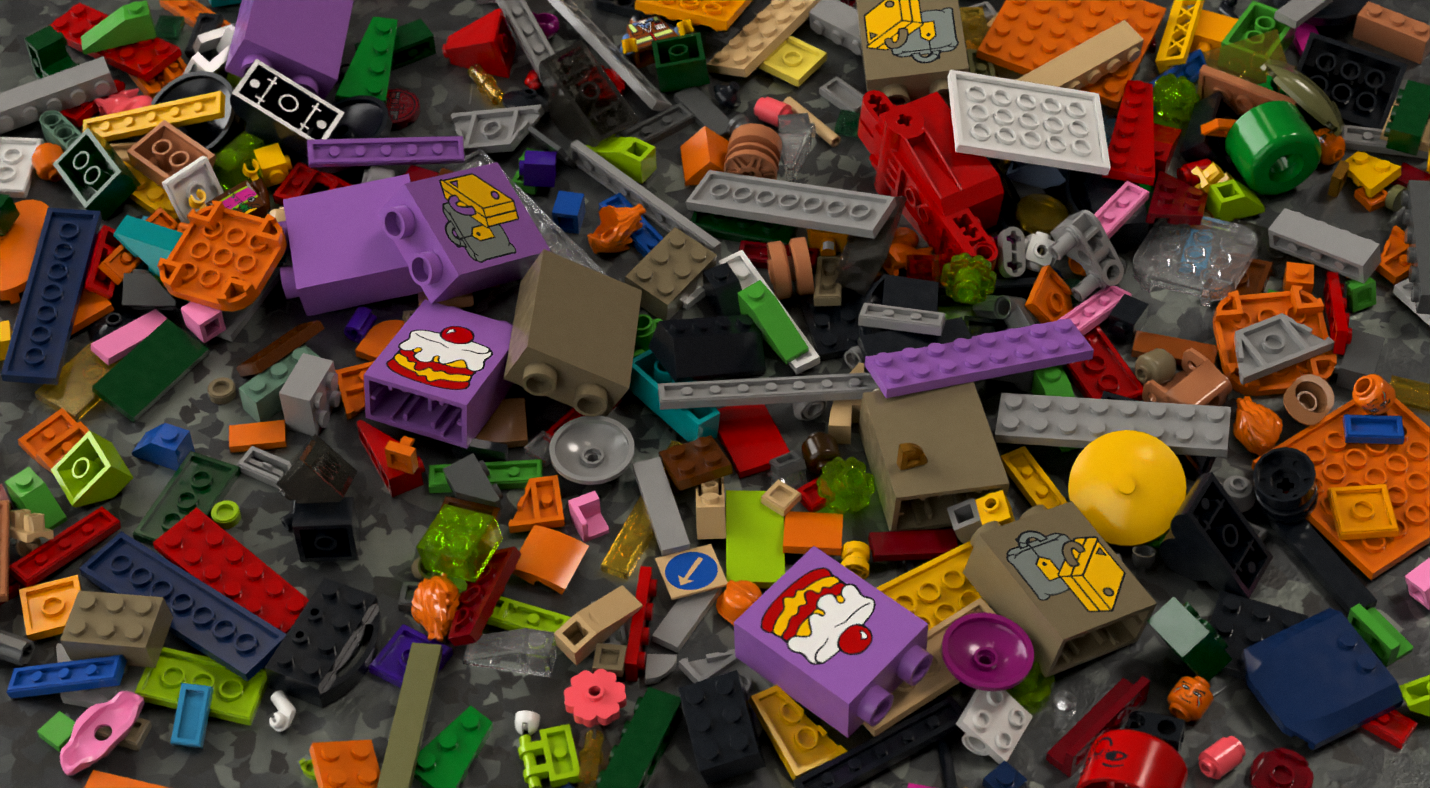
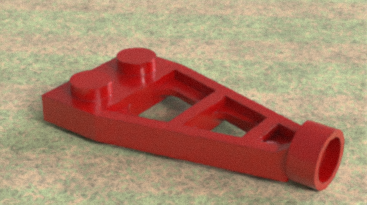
(302, 180)

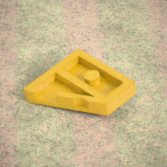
(1371, 172)

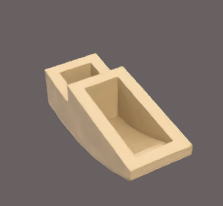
(844, 413)

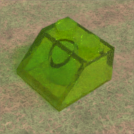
(232, 157)

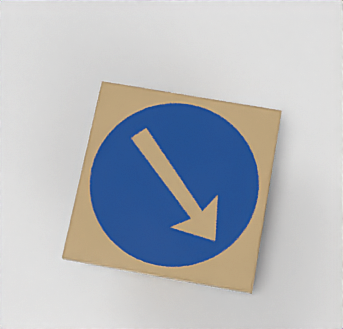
(691, 572)

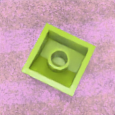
(91, 471)

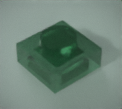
(169, 27)
(847, 123)

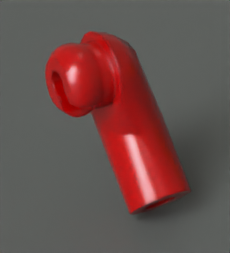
(532, 80)

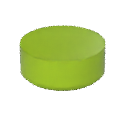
(226, 514)

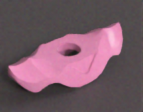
(83, 747)

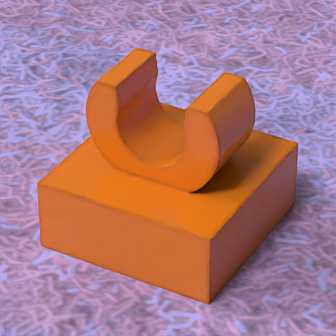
(402, 455)

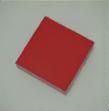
(810, 497)

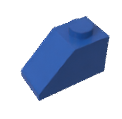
(165, 446)

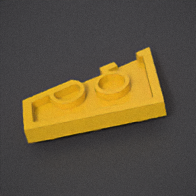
(794, 736)

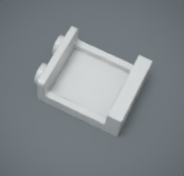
(218, 64)

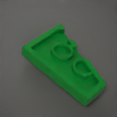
(450, 754)

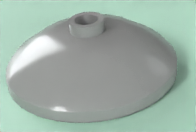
(590, 440)

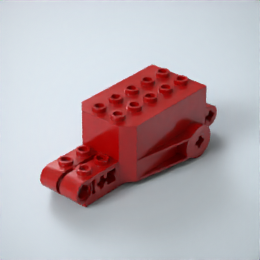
(947, 192)

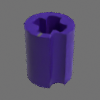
(360, 324)

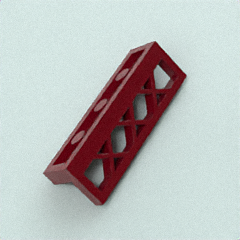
(1105, 716)

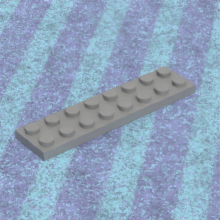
(791, 203)
(1079, 421)

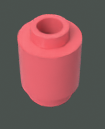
(768, 109)
(1221, 757)

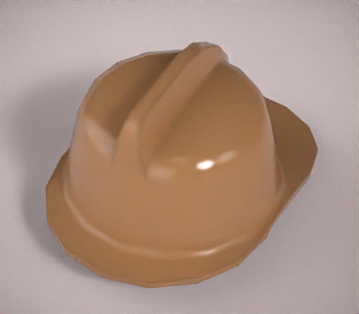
(1309, 399)

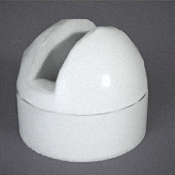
(527, 721)

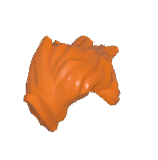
(615, 228)
(1256, 426)
(436, 605)

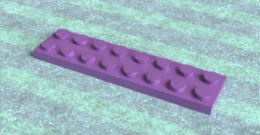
(978, 358)

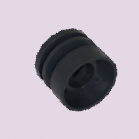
(1284, 471)

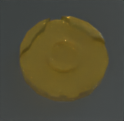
(1040, 213)

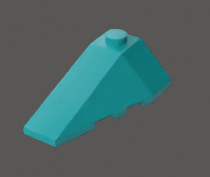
(147, 241)

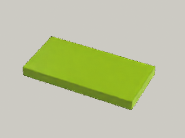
(753, 539)
(232, 696)

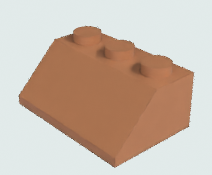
(1393, 32)
(165, 152)

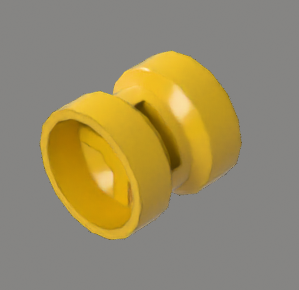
(859, 558)

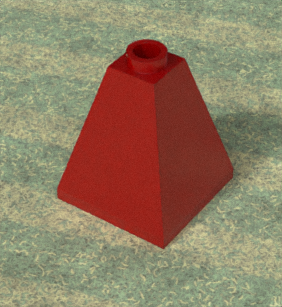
(483, 43)

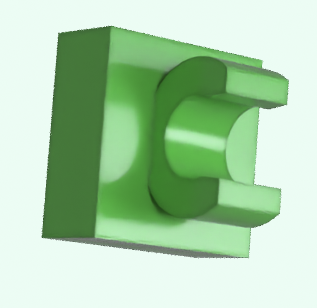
(1360, 295)

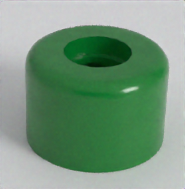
(1273, 148)

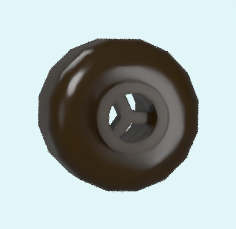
(819, 450)

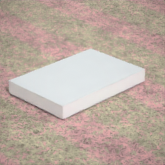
(16, 165)

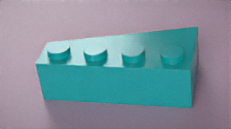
(688, 422)

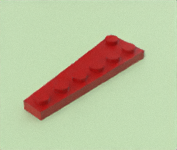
(1132, 139)

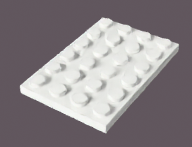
(1028, 122)

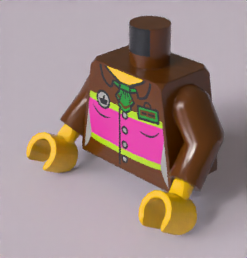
(245, 197)

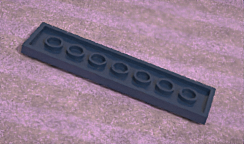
(51, 297)
(199, 612)

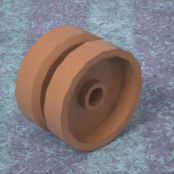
(790, 268)

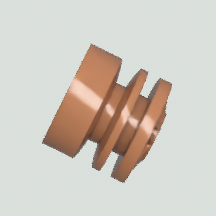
(754, 151)

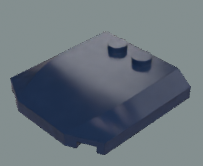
(1320, 679)

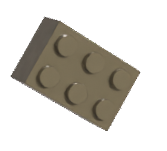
(670, 273)
(117, 625)

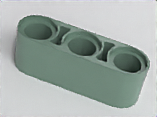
(58, 129)

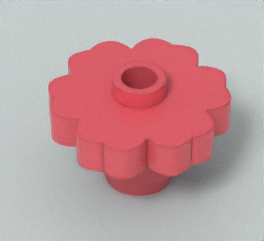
(595, 698)

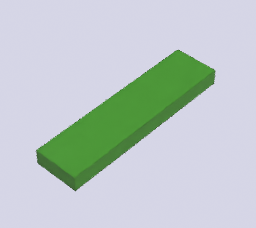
(503, 473)

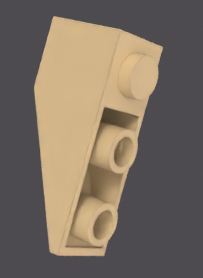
(711, 510)
(595, 624)

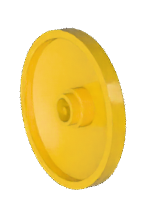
(1128, 487)

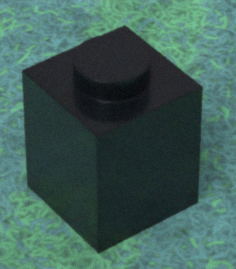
(1127, 318)

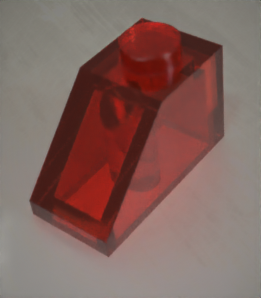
(926, 266)

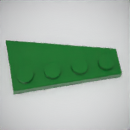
(372, 62)

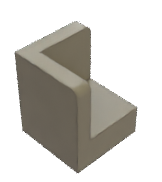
(610, 658)

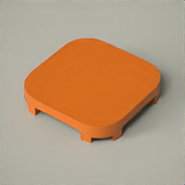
(19, 248)
(223, 258)
(1245, 310)

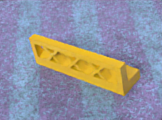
(1175, 32)

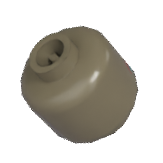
(1155, 365)

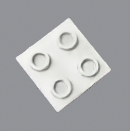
(993, 724)

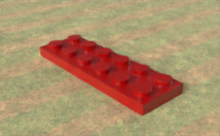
(139, 59)
(231, 569)

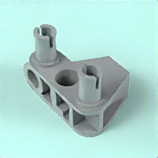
(1087, 243)

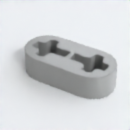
(1011, 252)

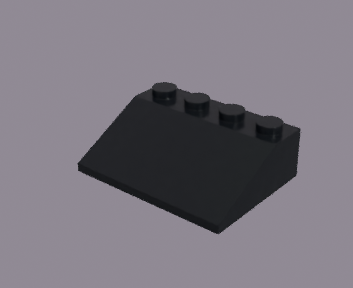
(1354, 78)

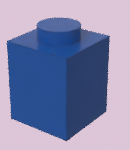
(569, 211)

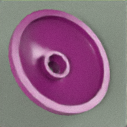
(987, 640)

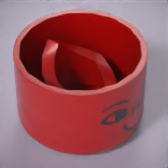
(1132, 761)

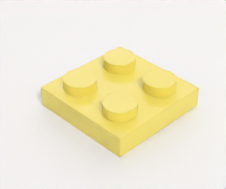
(794, 61)

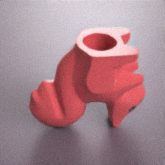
(122, 101)

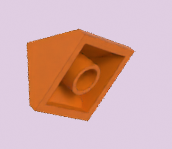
(703, 153)

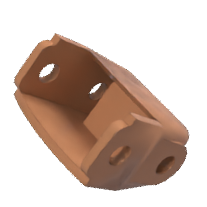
(1192, 385)

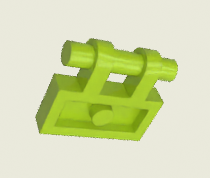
(559, 755)

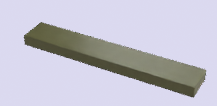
(410, 716)

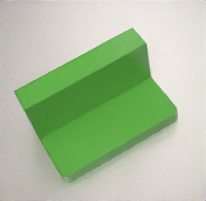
(1379, 634)

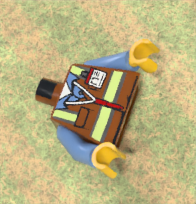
(643, 31)

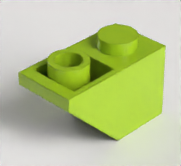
(1232, 200)

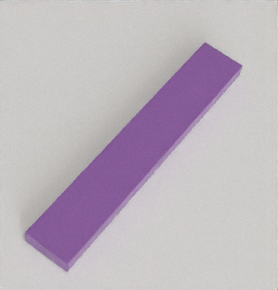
(385, 151)

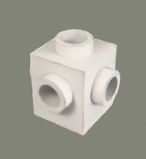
(1034, 260)

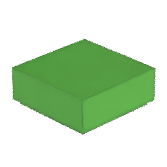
(57, 731)

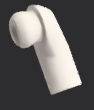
(285, 713)

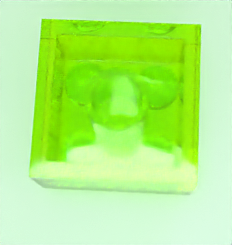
(459, 542)

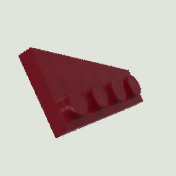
(482, 596)

